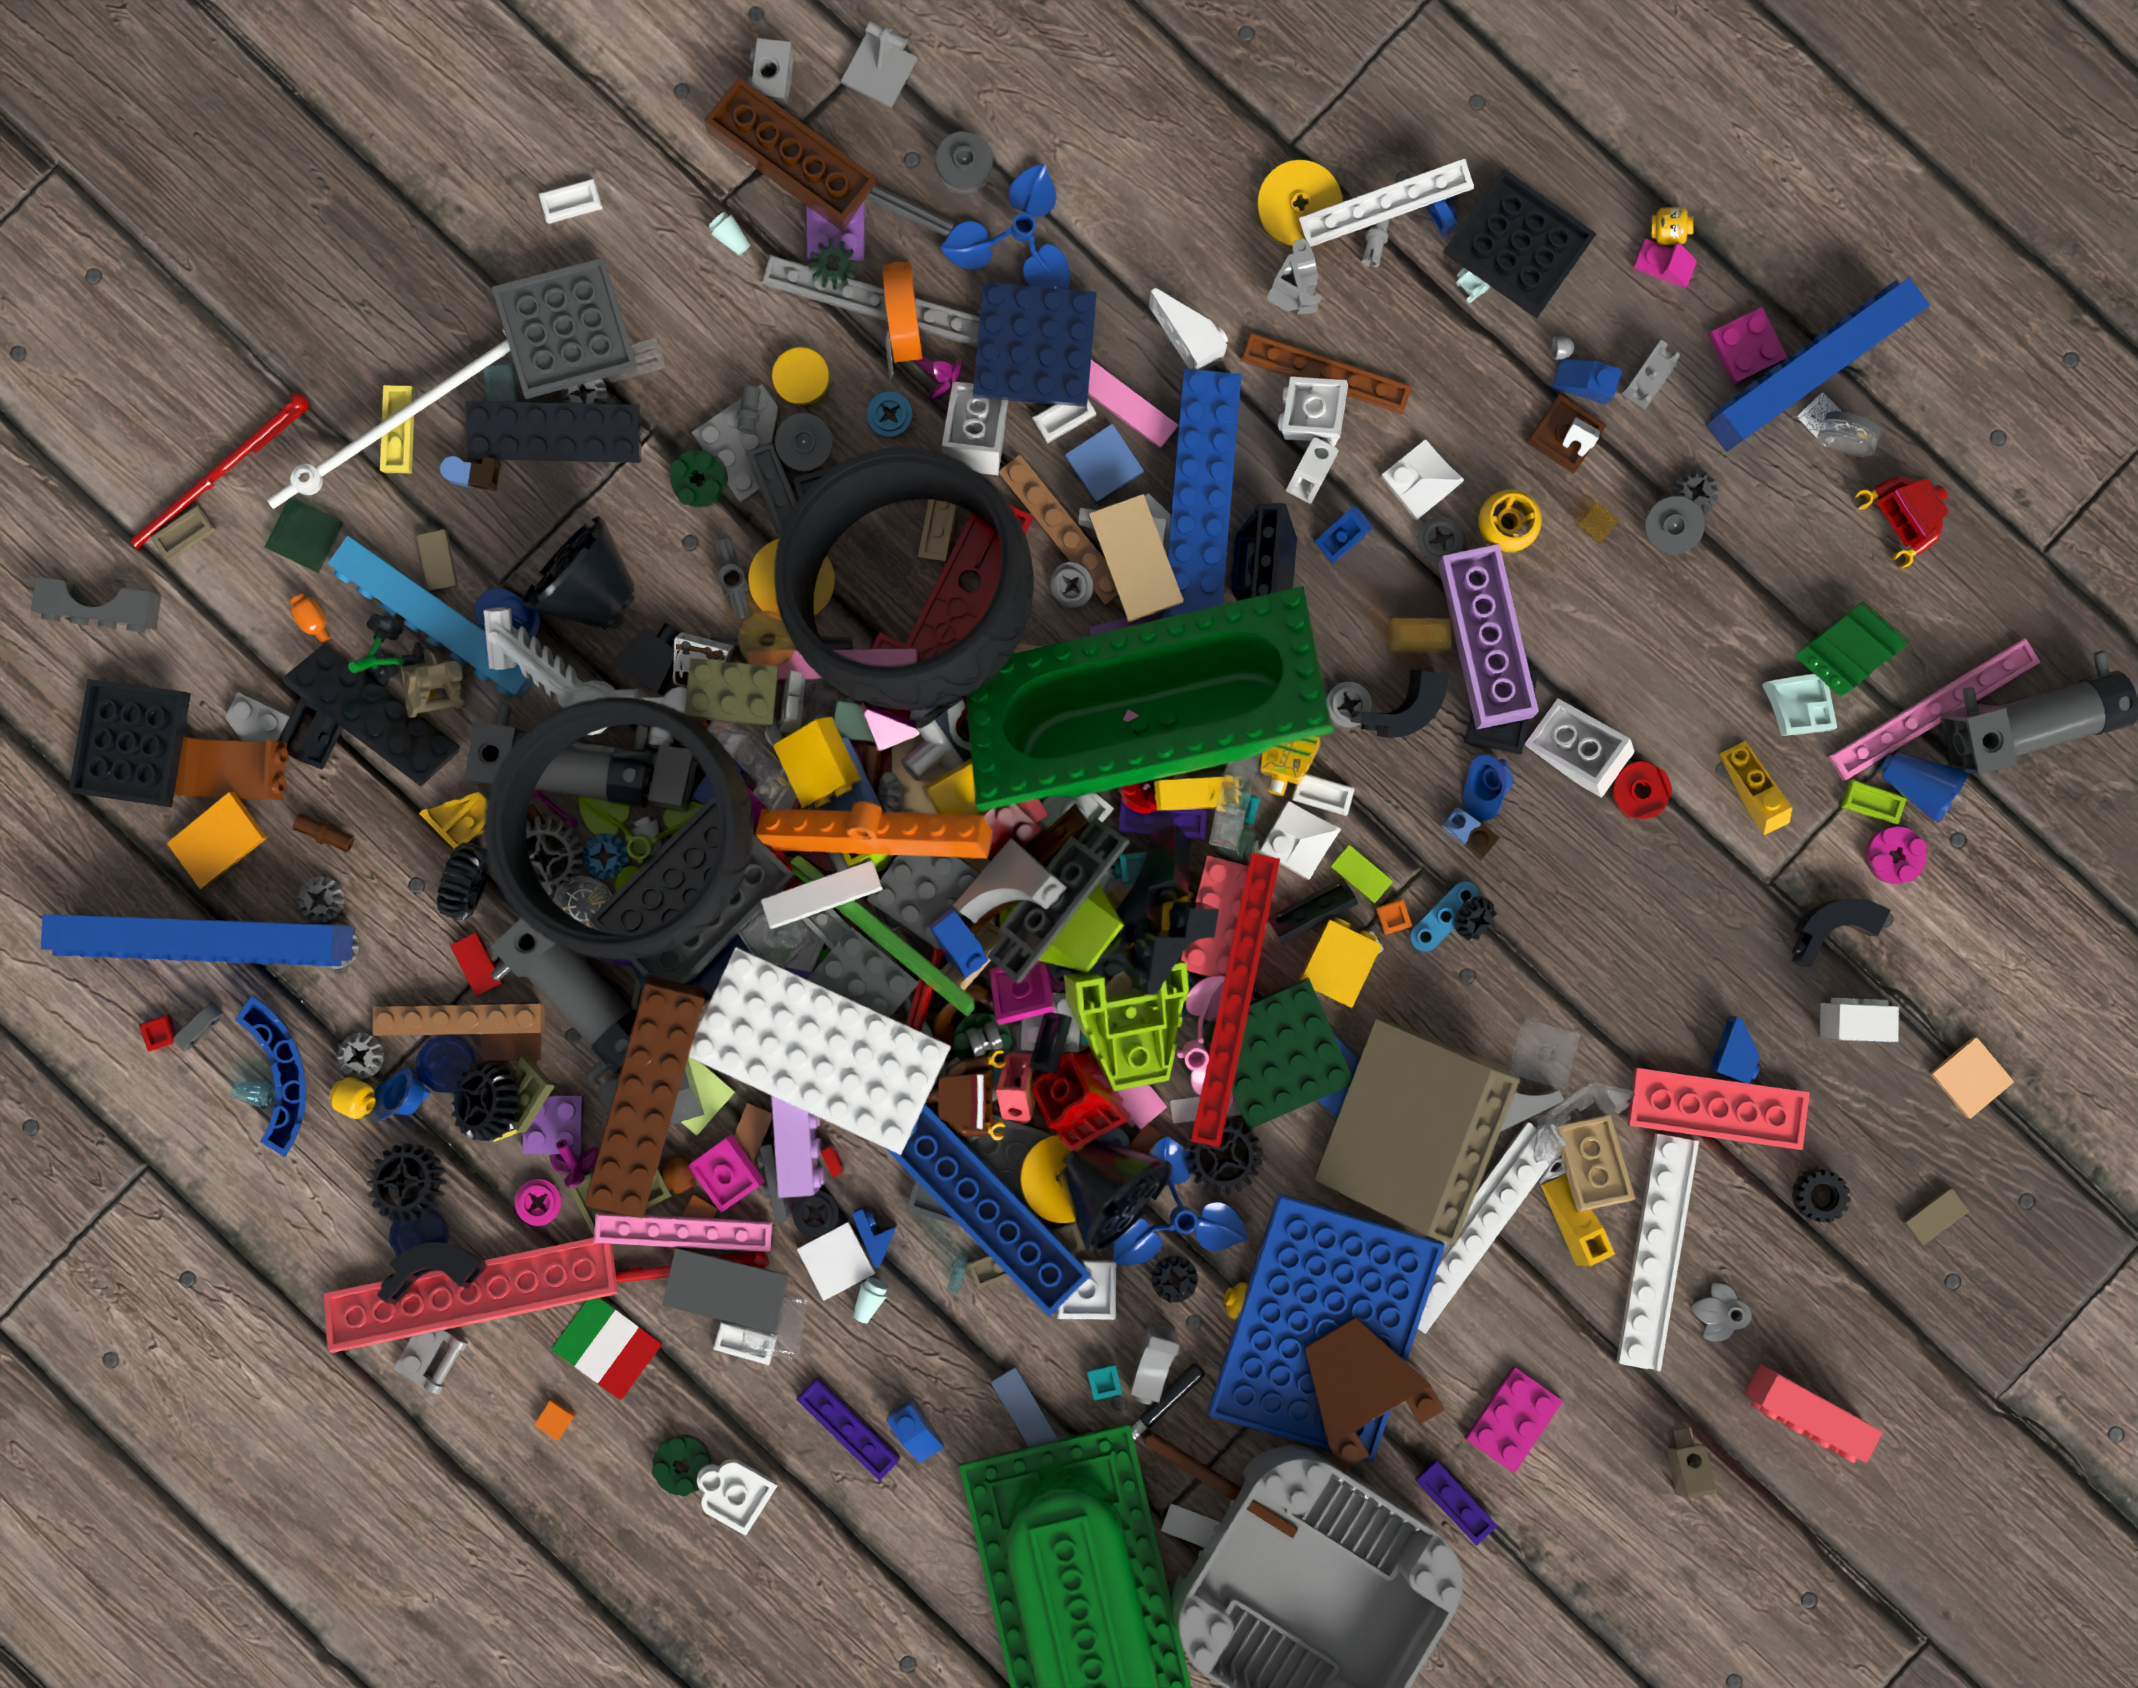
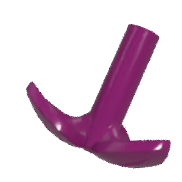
(943, 373)
(567, 1162)

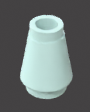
(729, 233)
(869, 1299)

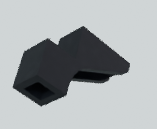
(1161, 949)

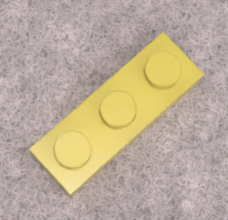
(398, 443)

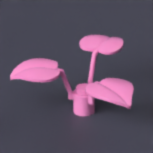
(1204, 1002)

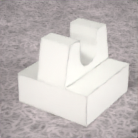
(1583, 433)

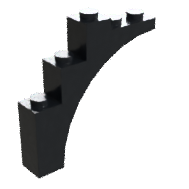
(1160, 881)

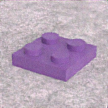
(821, 231)
(557, 1119)

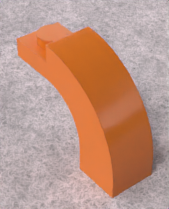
(902, 311)

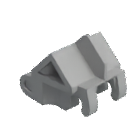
(1297, 281)

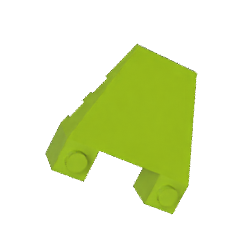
(1129, 1030)

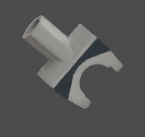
(940, 743)

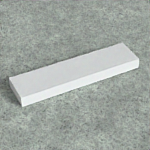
(821, 894)

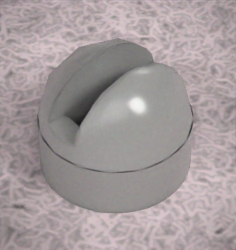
(1561, 347)

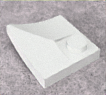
(1421, 479)
(1299, 840)

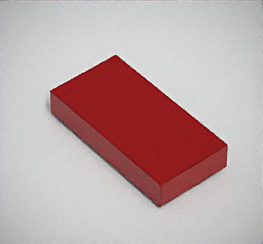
(476, 964)

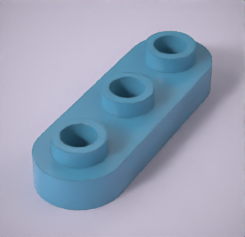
(1432, 922)

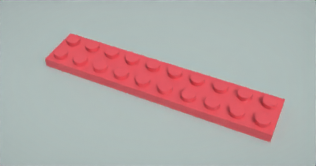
(504, 1289)

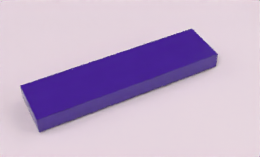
(848, 1428)

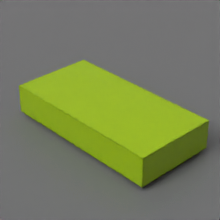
(1873, 802)
(1361, 874)

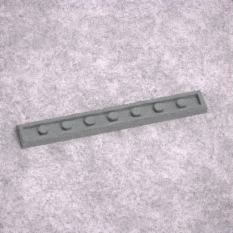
(869, 300)

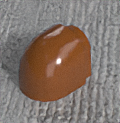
(678, 1174)

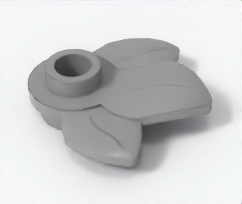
(1717, 1312)

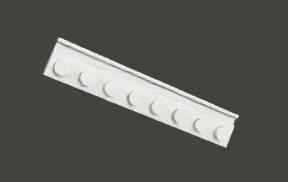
(1491, 1209)
(1657, 1252)

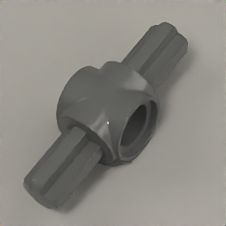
(730, 565)

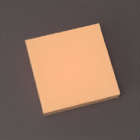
(1971, 1077)

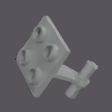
(880, 65)

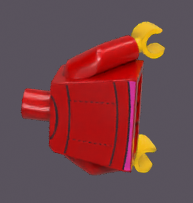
(1912, 510)

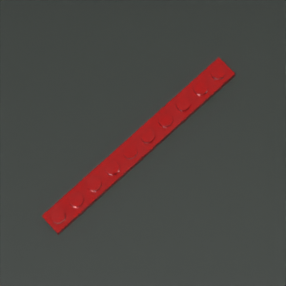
(1235, 1000)

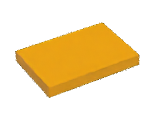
(217, 840)

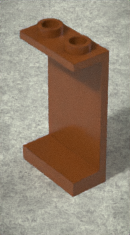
(224, 766)

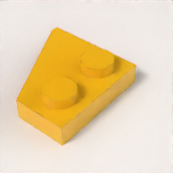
(459, 819)

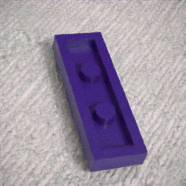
(1190, 822)
(1455, 1502)

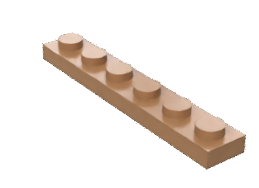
(1058, 525)
(458, 1019)

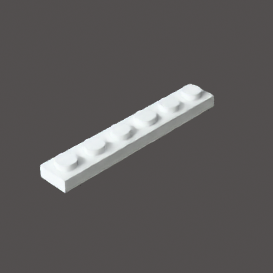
(1387, 203)

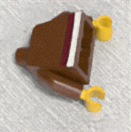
(967, 1096)

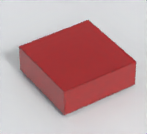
(158, 1033)
(832, 1160)

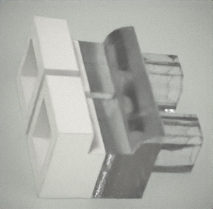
(804, 701)

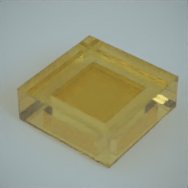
(1597, 523)

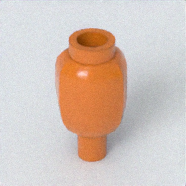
(309, 616)

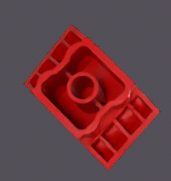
(1079, 1100)

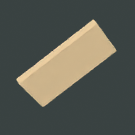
(1136, 558)

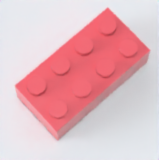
(1220, 887)
(1812, 1415)

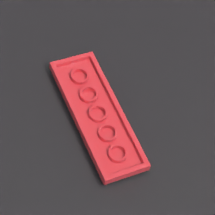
(1718, 1108)

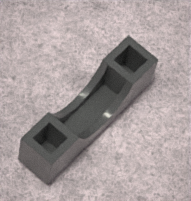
(61, 599)

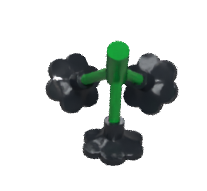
(381, 665)

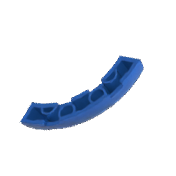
(287, 1073)

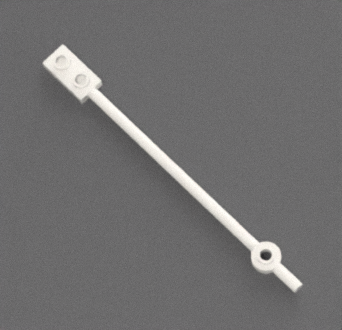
(315, 480)

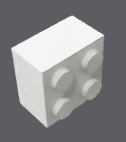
(1863, 1022)

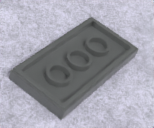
(725, 1289)

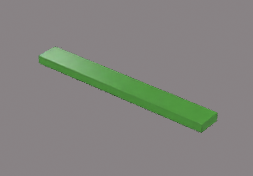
(893, 943)

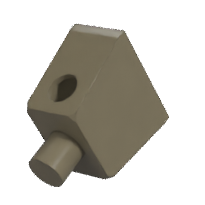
(1693, 1478)

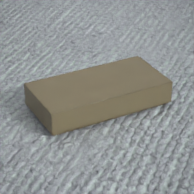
(183, 533)
(437, 560)
(1935, 1216)

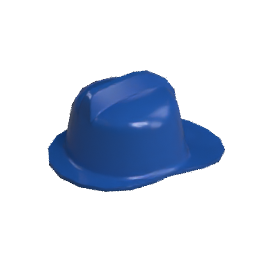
(520, 614)
(1486, 787)
(398, 1095)

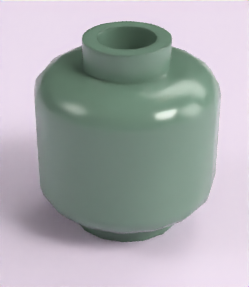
(1247, 845)

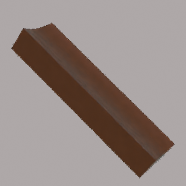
(790, 153)

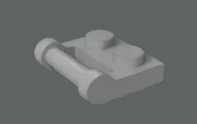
(420, 1354)

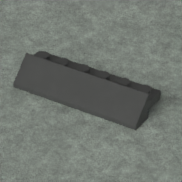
(1032, 927)

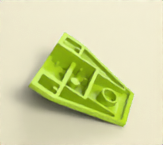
(1084, 935)

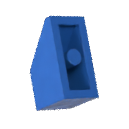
(1587, 379)
(958, 943)
(1736, 1053)
(914, 1430)

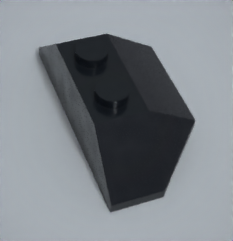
(1264, 553)

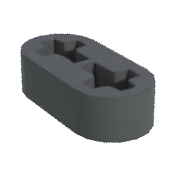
(198, 1027)

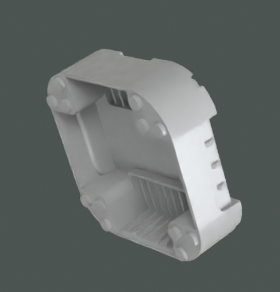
(1335, 1606)

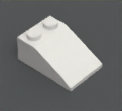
(1191, 334)
(974, 429)
(1581, 747)

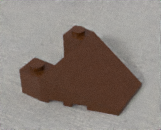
(1360, 1380)

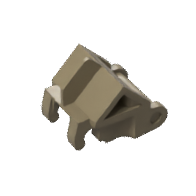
(431, 675)

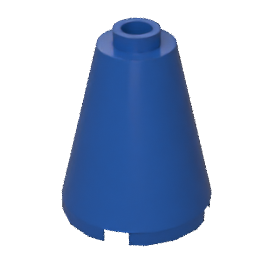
(1924, 782)

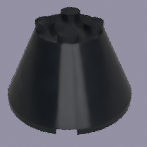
(584, 579)
(1109, 1188)

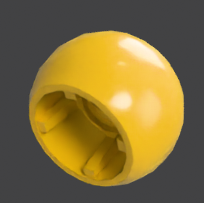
(1491, 526)

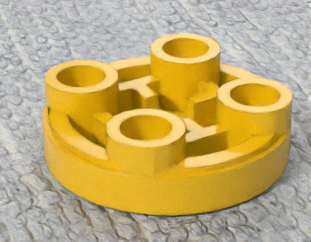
(801, 376)

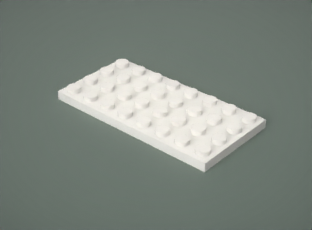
(818, 1050)

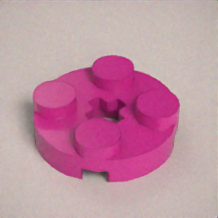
(1912, 850)

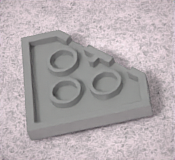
(729, 444)

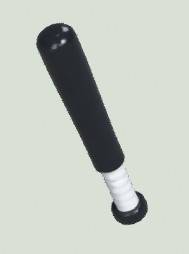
(1169, 1398)

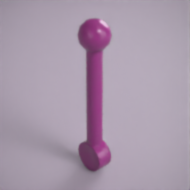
(569, 820)

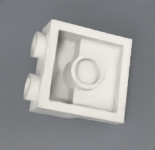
(1313, 408)

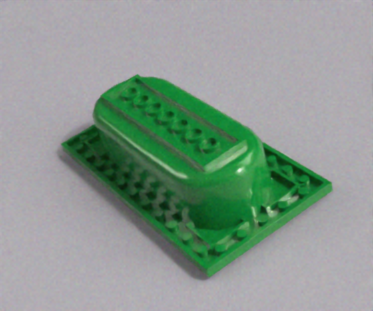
(1204, 689)
(1074, 1565)

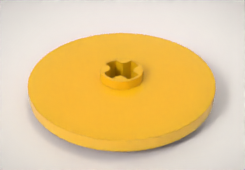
(1281, 190)
(762, 581)
(1039, 1181)

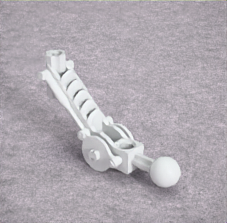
(509, 646)

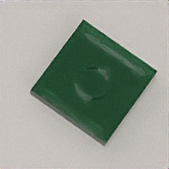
(304, 534)

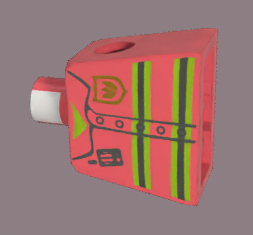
(1014, 1101)

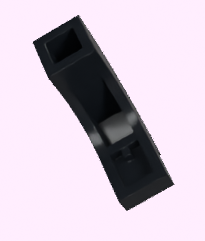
(1420, 706)
(1820, 921)
(421, 1259)

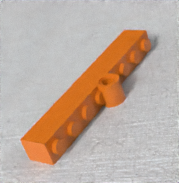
(874, 832)

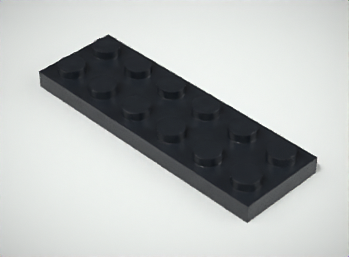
(553, 431)
(371, 715)

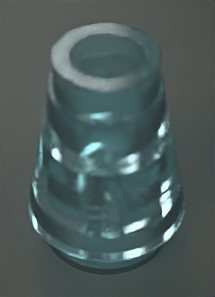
(255, 1093)

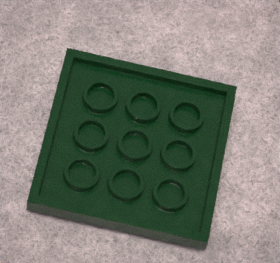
(1285, 1055)

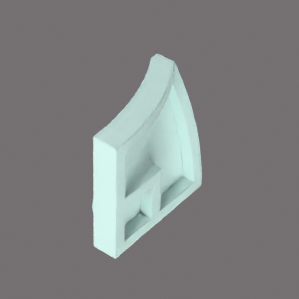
(1801, 704)

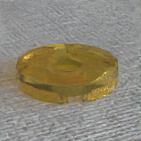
(754, 629)

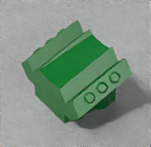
(1851, 648)

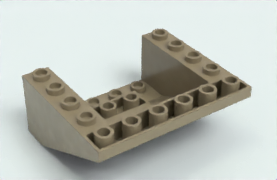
(1417, 1129)

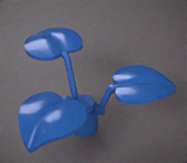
(1035, 194)
(1214, 1230)

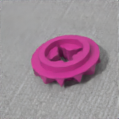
(524, 1202)

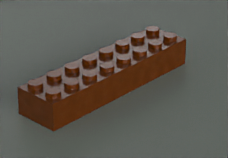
(645, 1096)

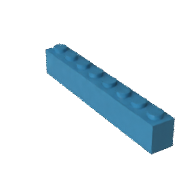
(423, 612)

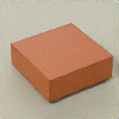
(1393, 917)
(554, 1419)

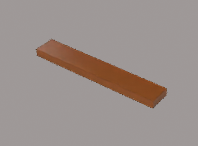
(1301, 363)

